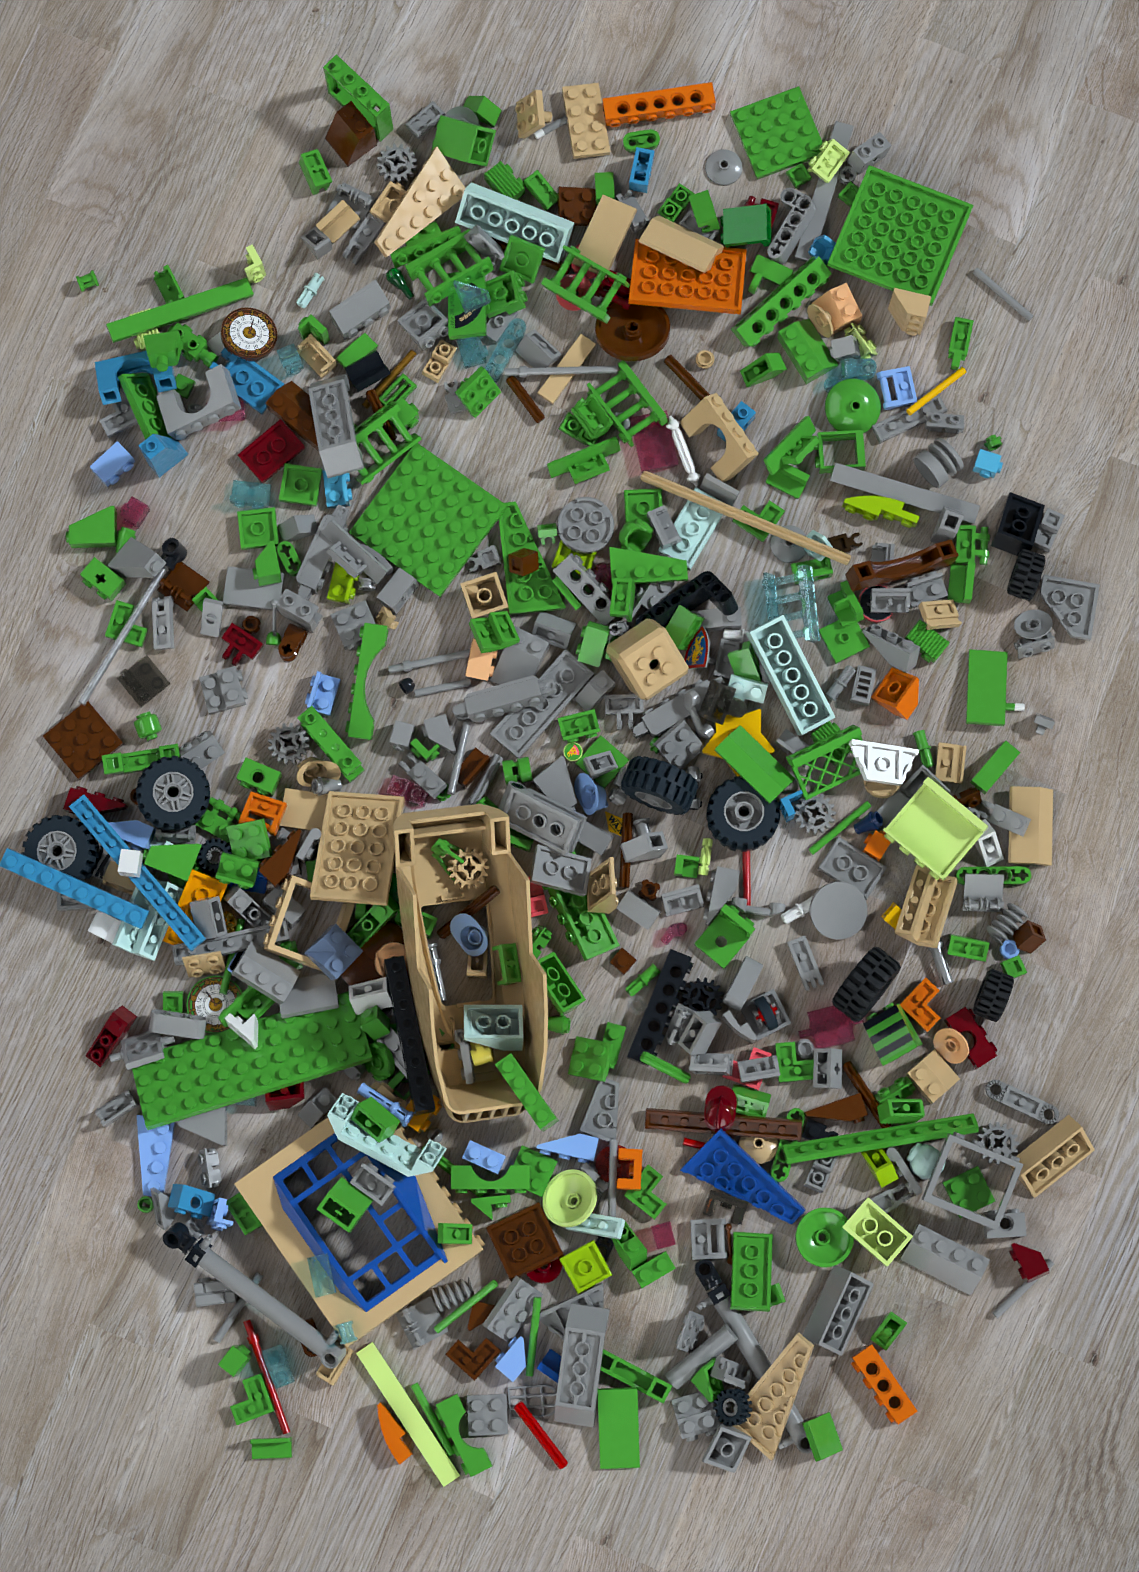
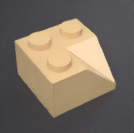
(484, 596)

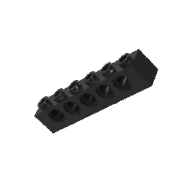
(673, 960)

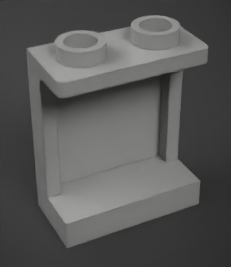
(299, 610)

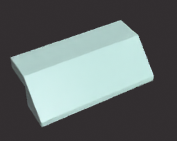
(146, 941)

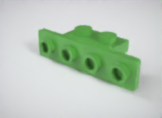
(422, 243)
(793, 447)
(586, 462)
(247, 1004)

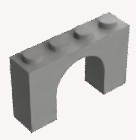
(222, 403)

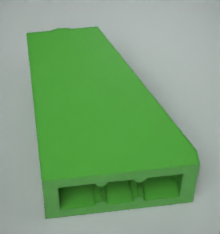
(95, 530)
(172, 859)

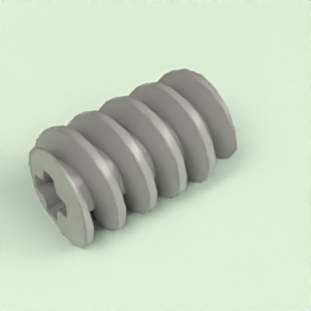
(1006, 922)
(453, 1294)

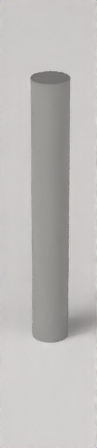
(442, 687)

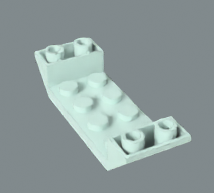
(392, 1151)

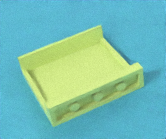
(935, 829)

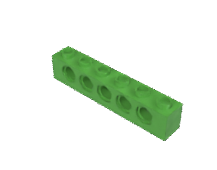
(820, 274)

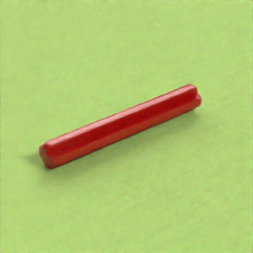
(540, 1435)

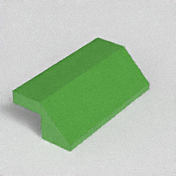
(754, 764)

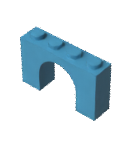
(110, 369)

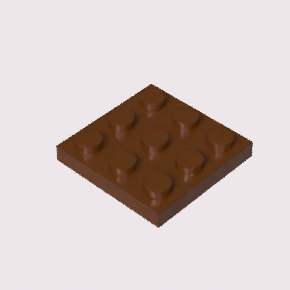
(83, 740)
(524, 1241)

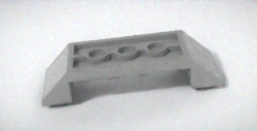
(335, 426)
(581, 1365)

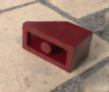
(285, 1097)

